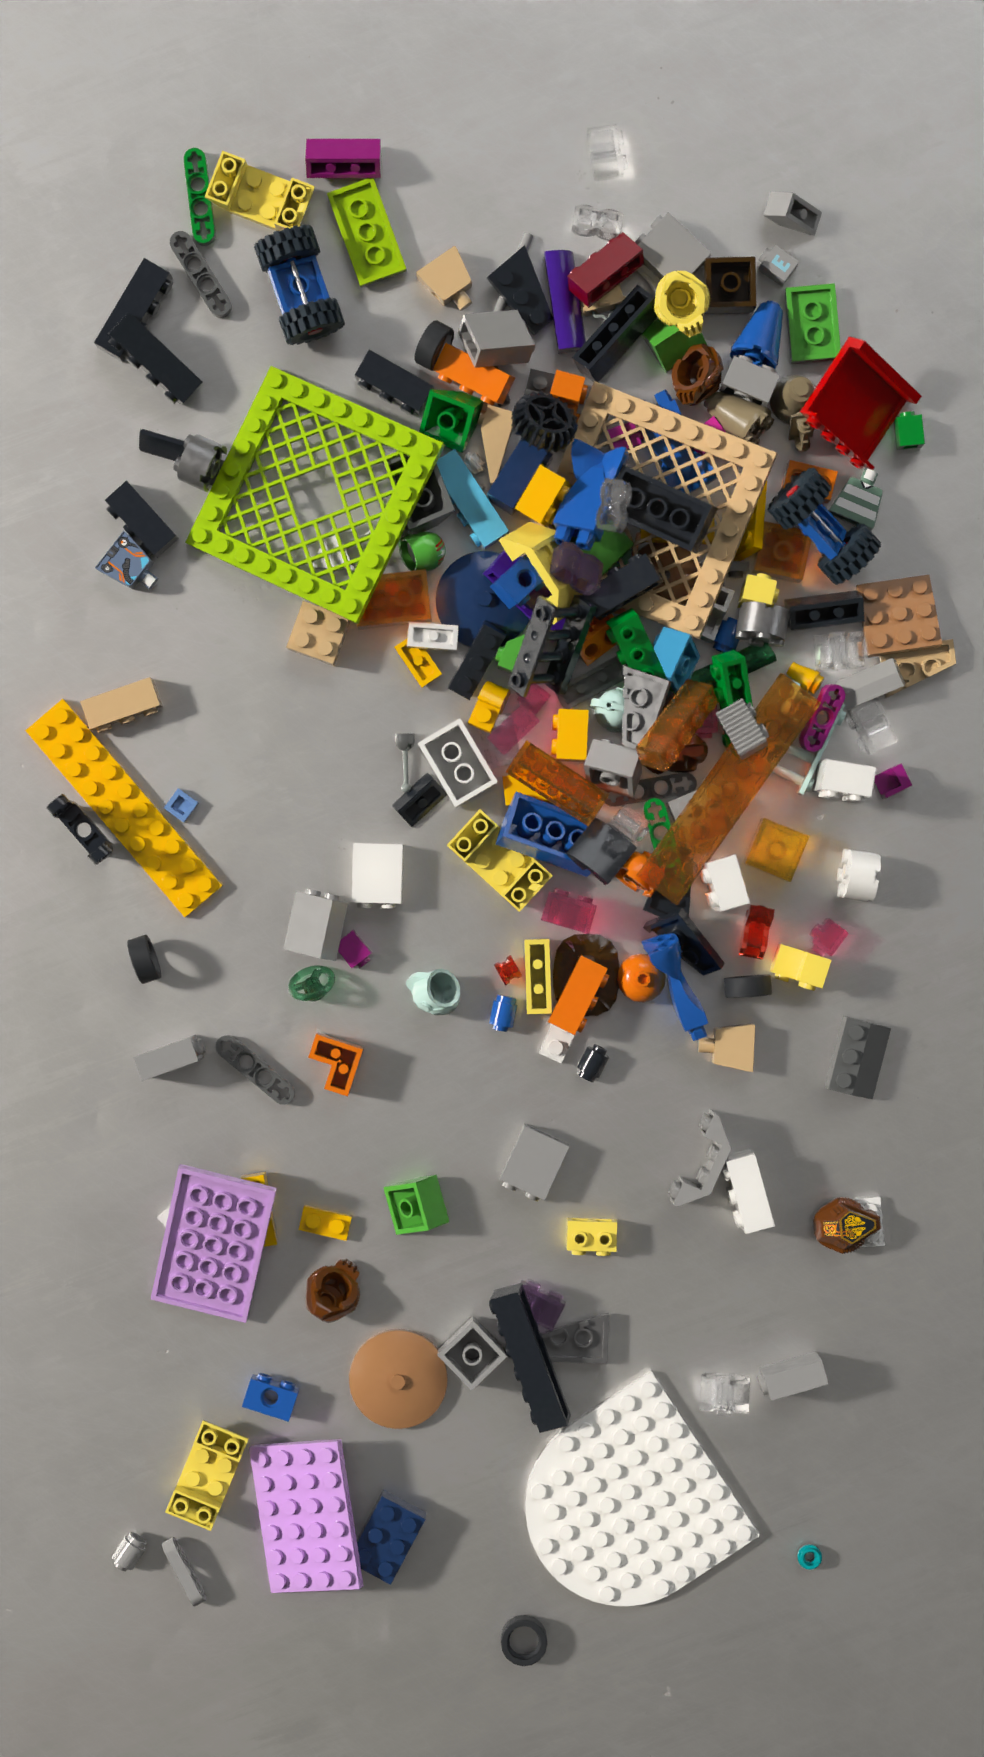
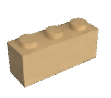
(121, 705)

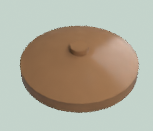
(398, 1378)

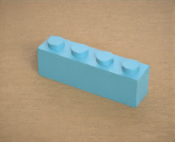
(471, 502)

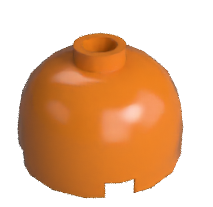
(630, 869)
(640, 978)

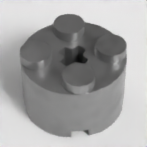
(199, 461)
(762, 624)

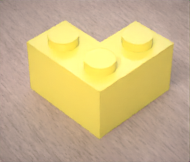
(801, 966)

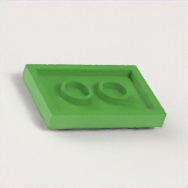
(812, 323)

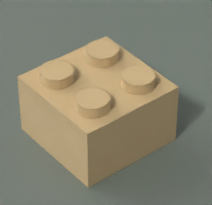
(318, 633)

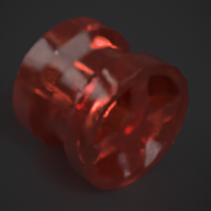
(508, 970)

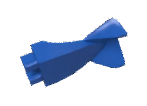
(665, 401)
(580, 505)
(666, 956)

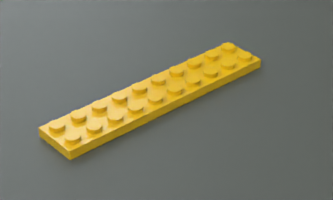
(124, 808)

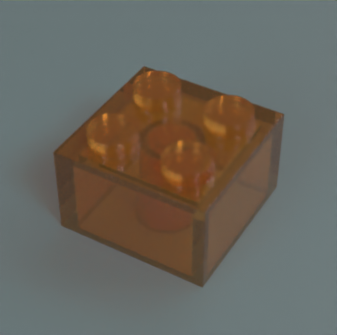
(783, 553)

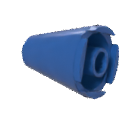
(761, 336)

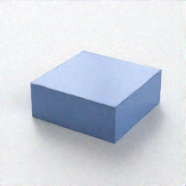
(181, 805)

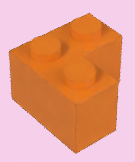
(569, 389)
(343, 1058)

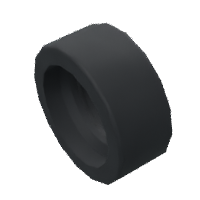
(432, 343)
(144, 959)
(747, 986)
(526, 1659)

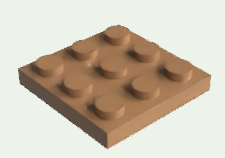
(899, 616)

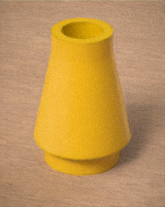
(808, 678)

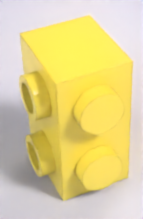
(759, 589)
(591, 1235)

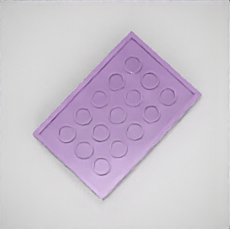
(213, 1243)
(306, 1516)

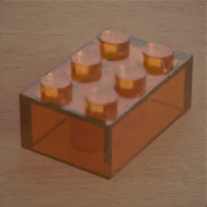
(398, 600)

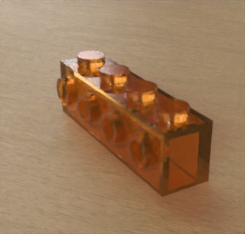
(676, 725)
(560, 785)

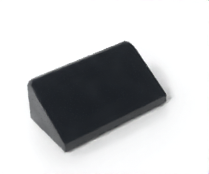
(160, 445)
(419, 800)

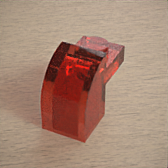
(755, 931)

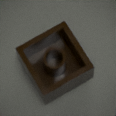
(730, 284)

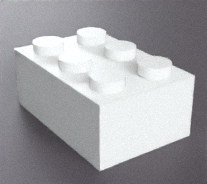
(457, 762)
(844, 779)
(724, 883)
(747, 1192)

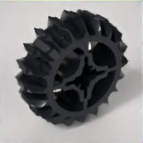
(544, 421)

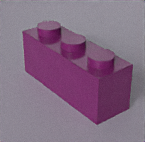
(343, 158)

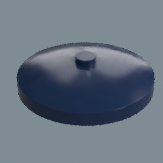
(468, 600)

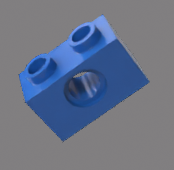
(508, 585)
(257, 1401)

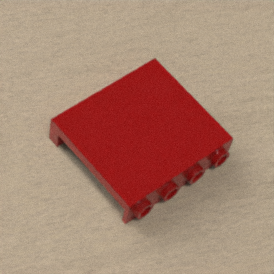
(857, 401)

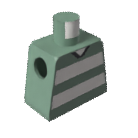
(858, 500)

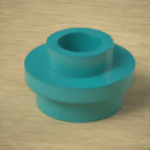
(814, 1562)

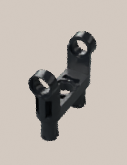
(72, 816)

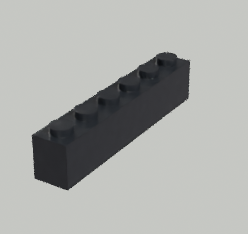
(529, 1357)

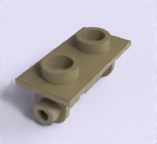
(800, 432)

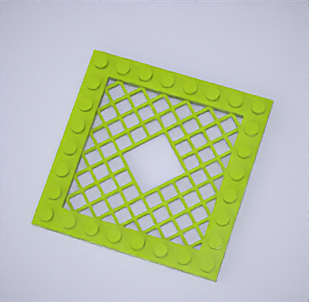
(276, 388)

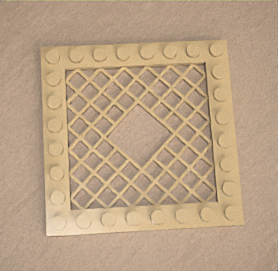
(749, 485)

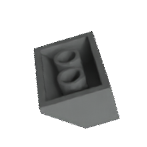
(433, 504)
(857, 1057)

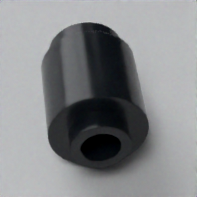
(592, 1063)

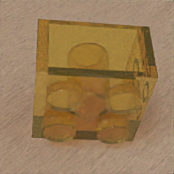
(775, 849)

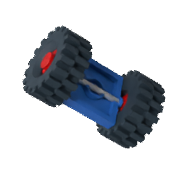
(298, 284)
(842, 550)

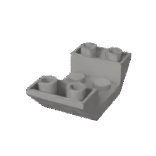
(685, 1191)

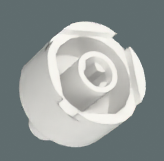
(858, 875)

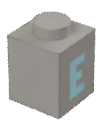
(777, 264)

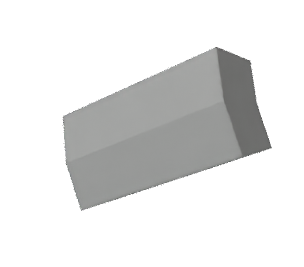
(871, 683)

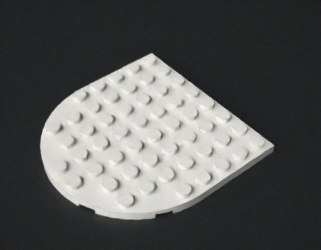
(631, 1502)

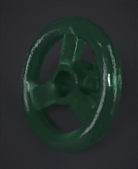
(312, 987)

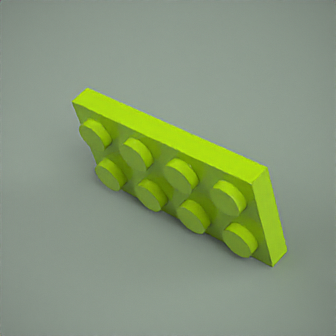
(366, 232)

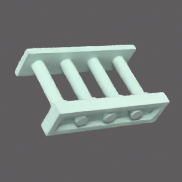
(805, 783)

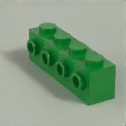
(634, 644)
(731, 681)

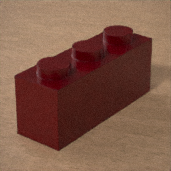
(605, 269)

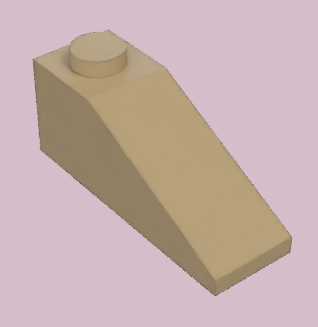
(495, 434)

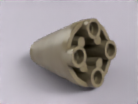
(739, 416)

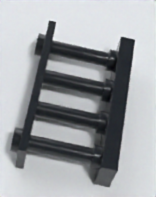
(567, 650)

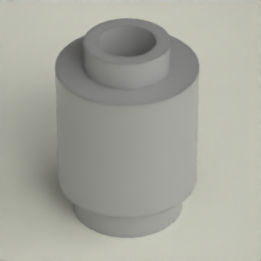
(129, 1551)

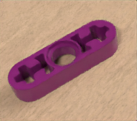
(820, 737)

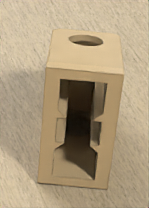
(447, 279)
(731, 1046)

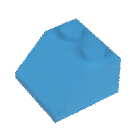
(677, 655)

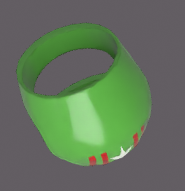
(427, 549)

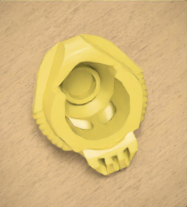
(682, 301)

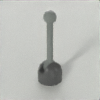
(405, 743)

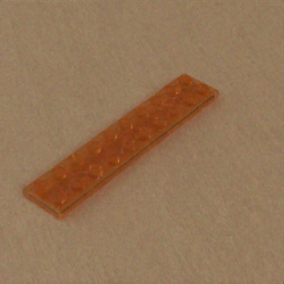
(726, 793)

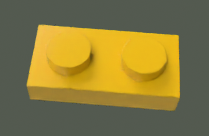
(418, 663)
(325, 1222)

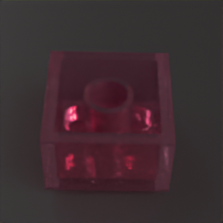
(569, 912)

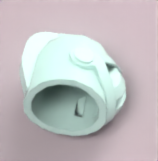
(610, 709)
(435, 991)

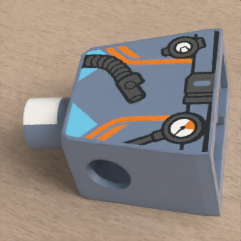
(127, 563)

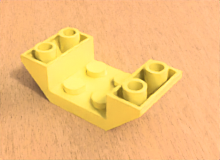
(258, 194)
(538, 545)
(507, 871)
(207, 1475)

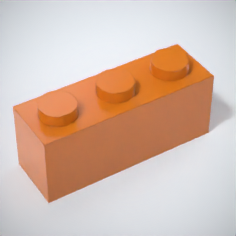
(488, 381)
(578, 995)

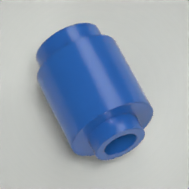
(725, 637)
(503, 1013)

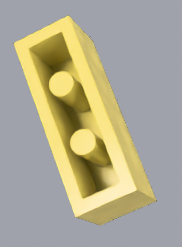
(538, 976)

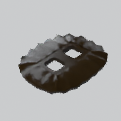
(604, 954)

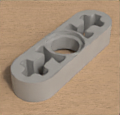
(184, 1571)

